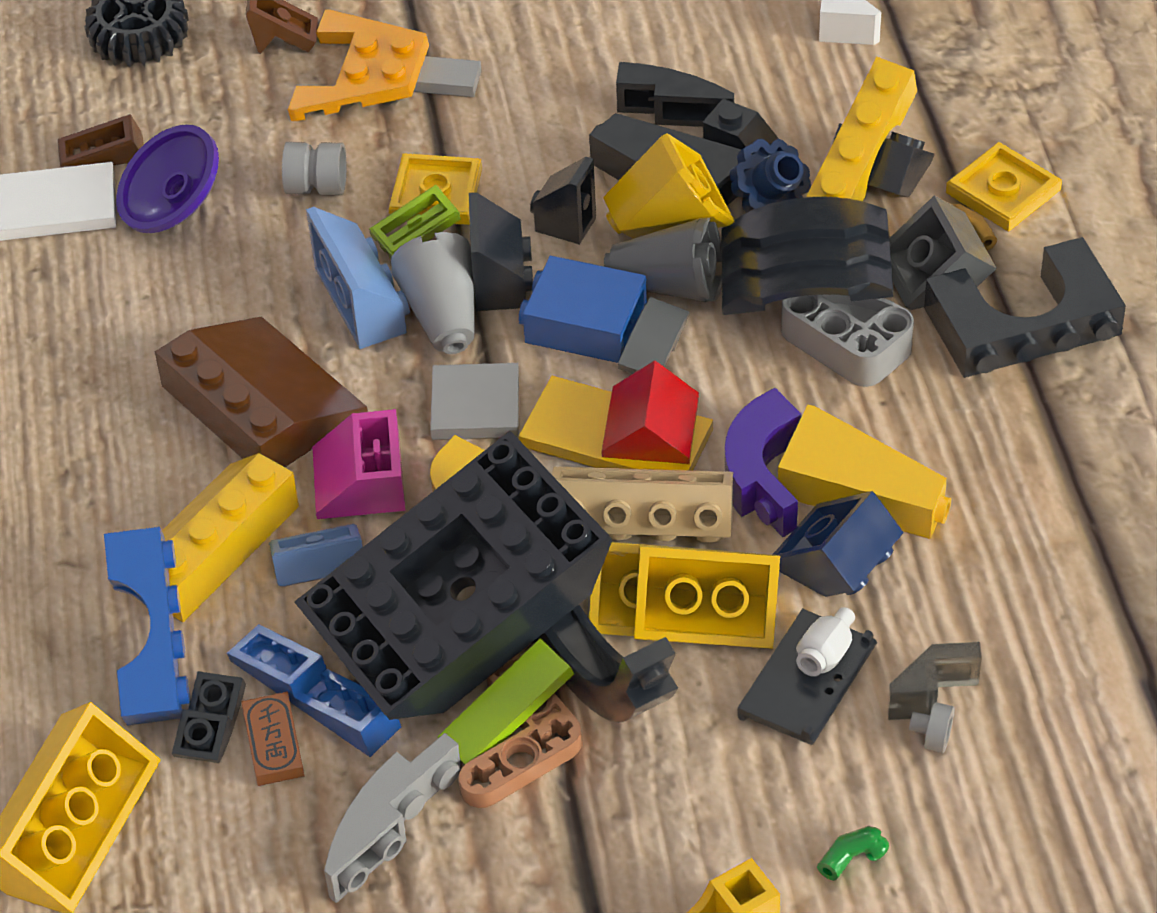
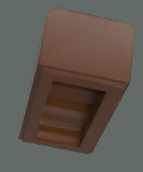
(113, 142)

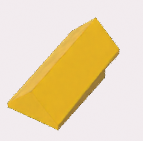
(687, 595)

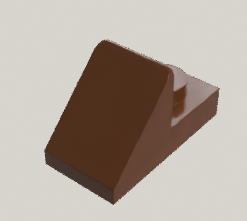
(281, 20)

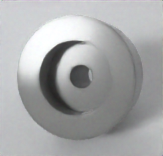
(935, 726)

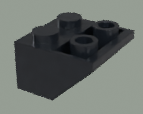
(899, 164)

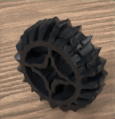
(136, 29)

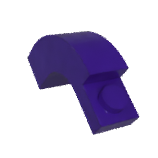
(752, 441)

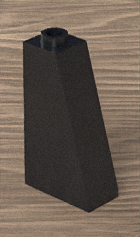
(624, 140)

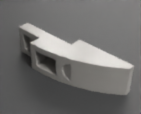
(375, 819)

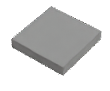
(475, 400)

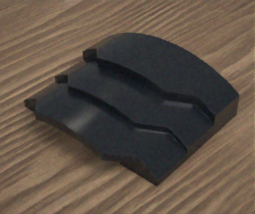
(805, 251)

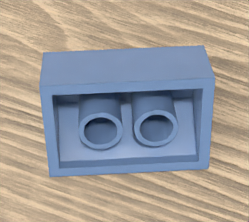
(356, 279)

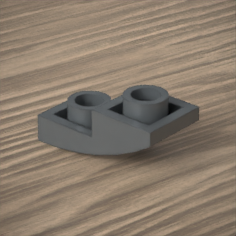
(653, 335)

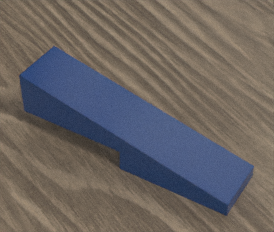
(313, 688)

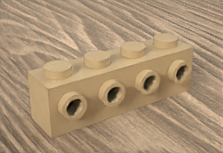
(653, 501)

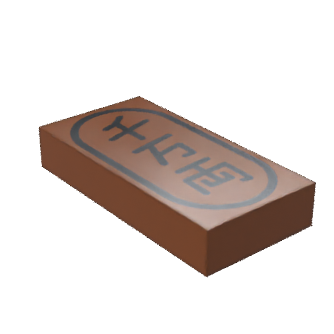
(272, 739)

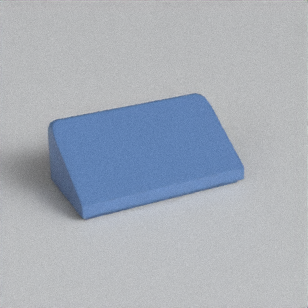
(313, 553)

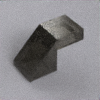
(936, 667)

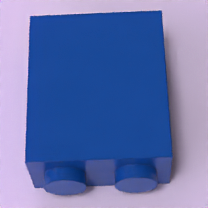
(583, 308)

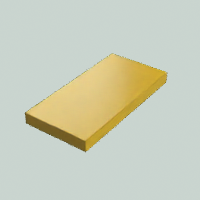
(572, 425)

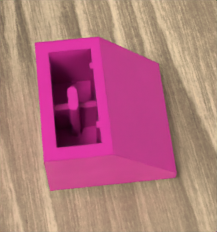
(359, 467)

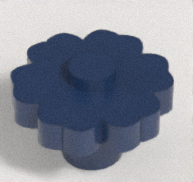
(769, 174)

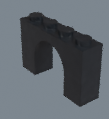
(989, 340)

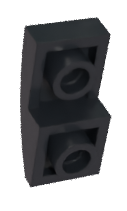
(210, 718)

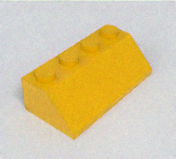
(227, 526)
(70, 808)

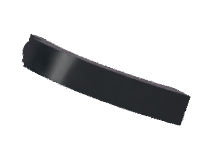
(605, 679)

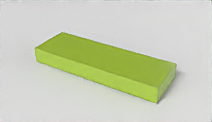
(509, 701)

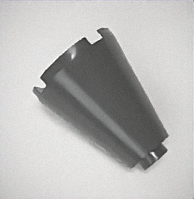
(675, 260)

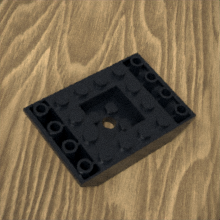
(488, 527)

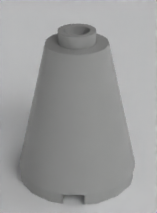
(439, 288)

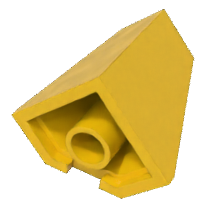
(664, 191)

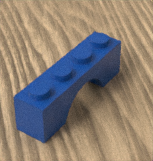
(151, 682)

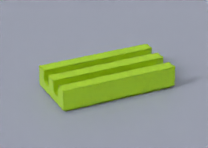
(425, 225)

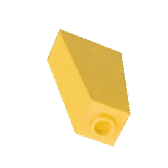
(839, 461)

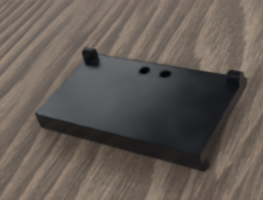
(799, 702)

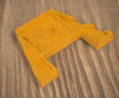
(377, 68)

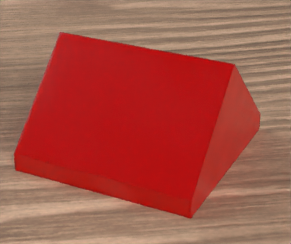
(651, 417)

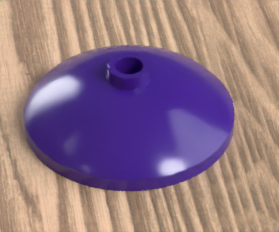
(167, 179)

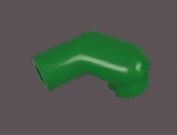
(850, 845)

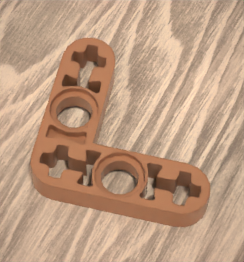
(533, 738)

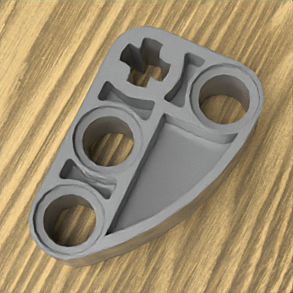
(851, 338)

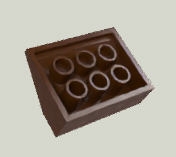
(254, 389)

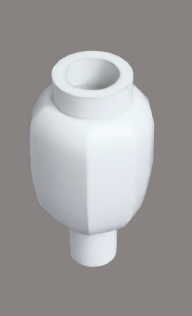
(825, 643)

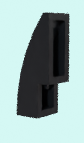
(667, 93)

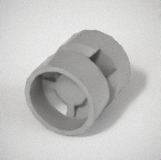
(312, 168)

